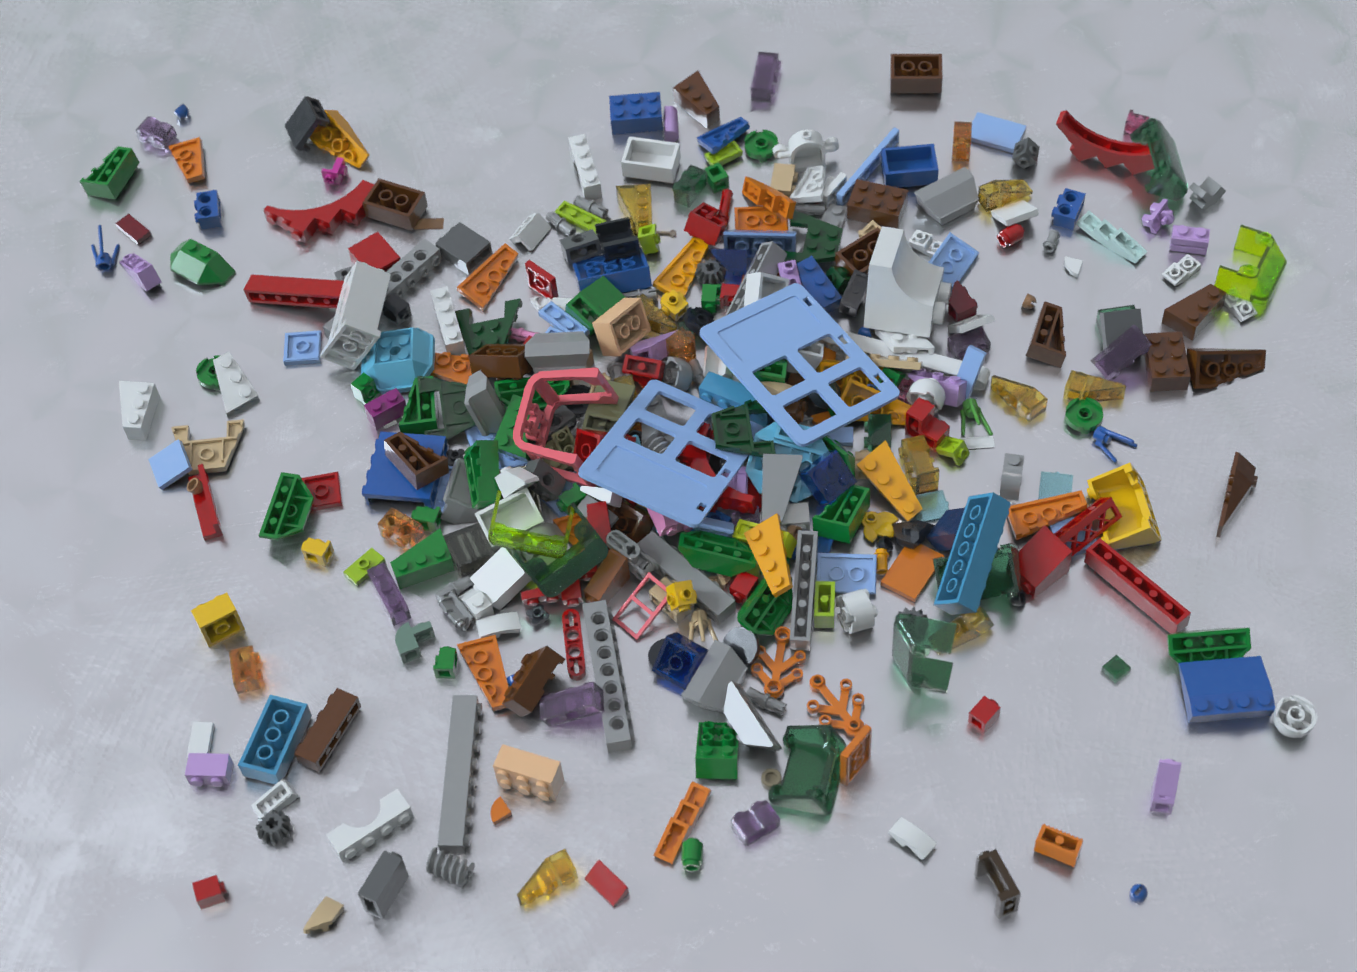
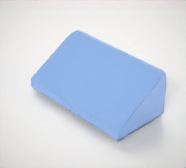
(716, 526)

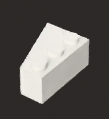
(138, 408)

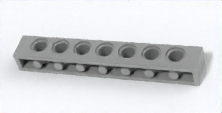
(407, 271)
(615, 739)

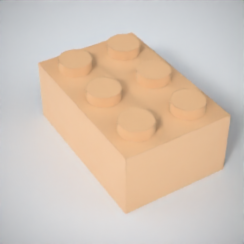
(621, 326)
(528, 773)

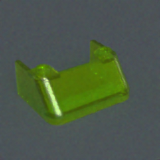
(1253, 282)
(527, 541)

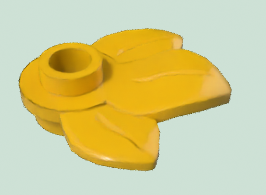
(879, 526)

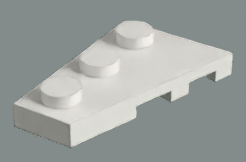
(810, 186)
(233, 383)

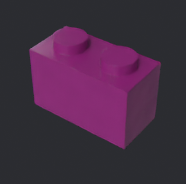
(385, 408)

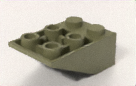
(604, 416)

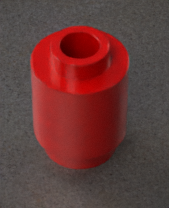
(1010, 235)

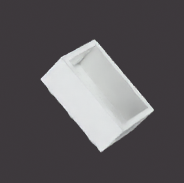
(651, 159)
(761, 285)
(514, 511)

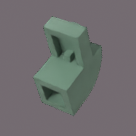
(408, 639)

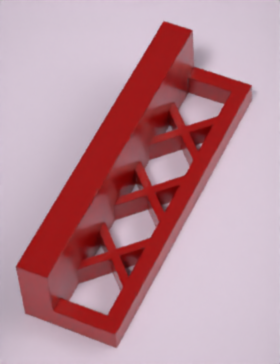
(206, 507)
(1085, 519)

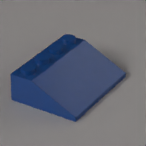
(624, 273)
(1226, 689)

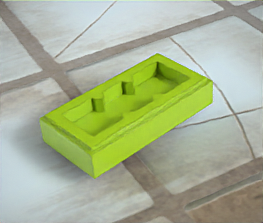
(724, 155)
(358, 570)

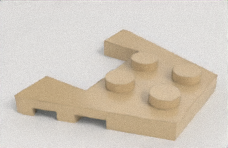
(212, 452)

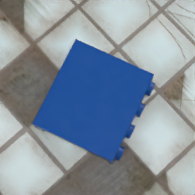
(388, 483)

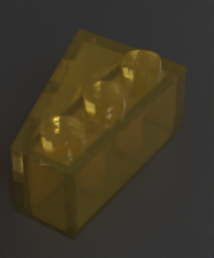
(636, 204)
(919, 465)

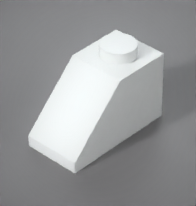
(514, 479)
(477, 604)

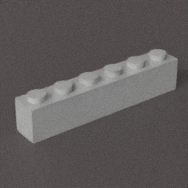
(765, 261)
(676, 567)
(804, 590)

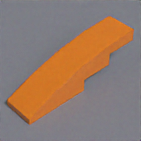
(768, 197)
(682, 822)

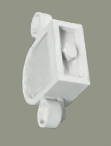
(806, 149)

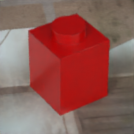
(743, 586)
(984, 714)
(209, 892)

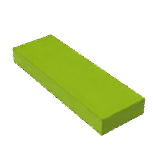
(578, 216)

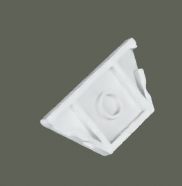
(904, 342)

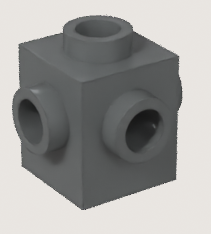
(1025, 153)

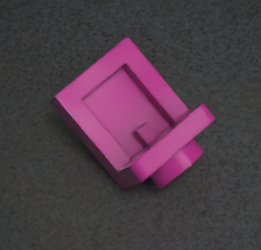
(337, 173)

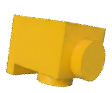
(317, 551)

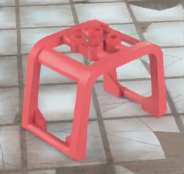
(522, 425)

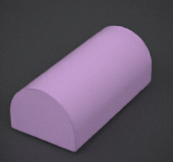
(670, 122)

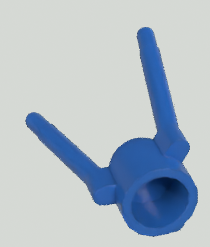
(104, 260)
(1104, 436)

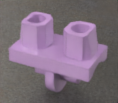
(1159, 216)
(789, 270)

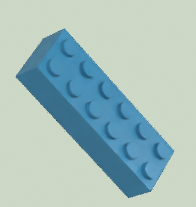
(972, 554)

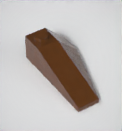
(1216, 366)

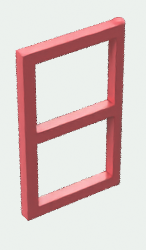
(632, 597)

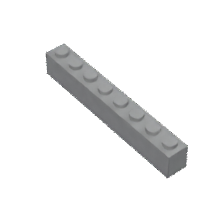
(459, 774)

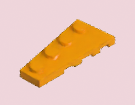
(682, 269)
(888, 478)
(770, 554)

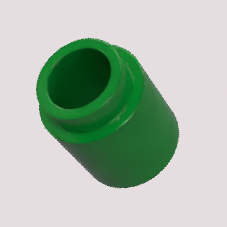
(692, 854)

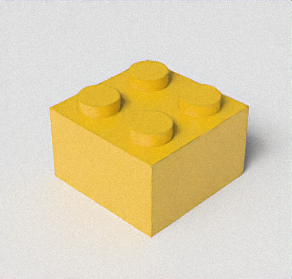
(217, 619)

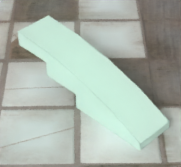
(1113, 239)

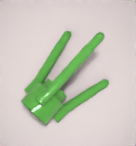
(971, 410)

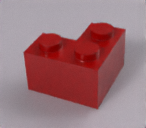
(705, 225)
(921, 421)

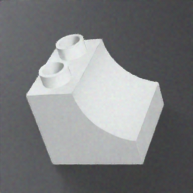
(903, 288)

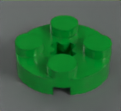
(758, 152)
(204, 374)
(1084, 424)

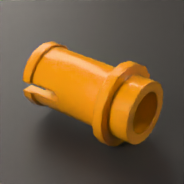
(882, 555)

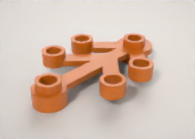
(778, 666)
(837, 707)

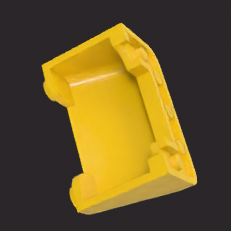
(1130, 495)

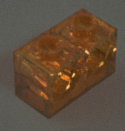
(961, 141)
(681, 345)
(403, 526)
(242, 670)

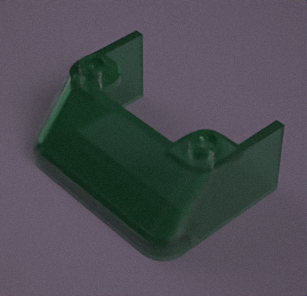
(575, 563)
(911, 644)

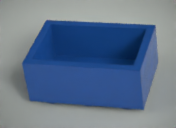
(636, 113)
(909, 165)

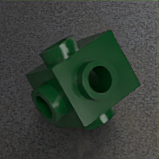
(839, 278)

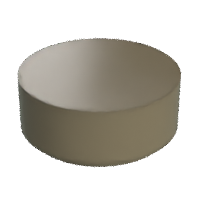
(770, 777)

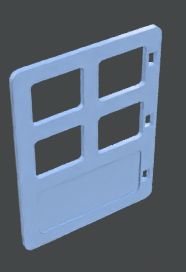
(776, 331)
(657, 478)

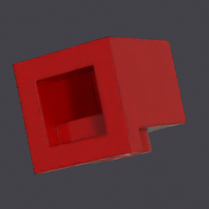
(727, 294)

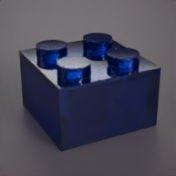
(828, 477)

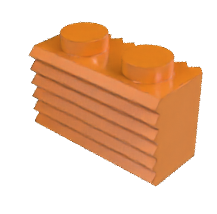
(1058, 845)

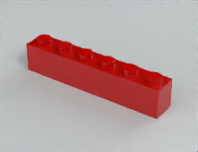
(293, 291)
(1137, 587)

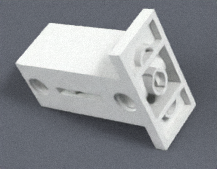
(357, 315)

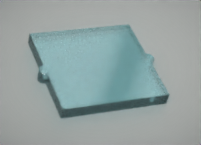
(1054, 484)
(933, 505)

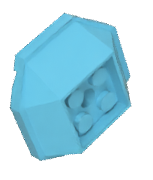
(399, 359)
(785, 445)

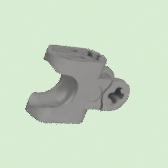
(638, 562)

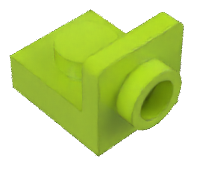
(953, 448)

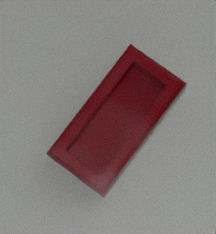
(133, 229)

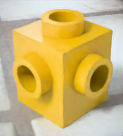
(674, 304)
(681, 595)

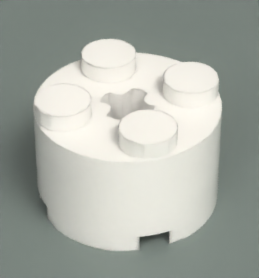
(856, 611)

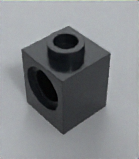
(396, 309)

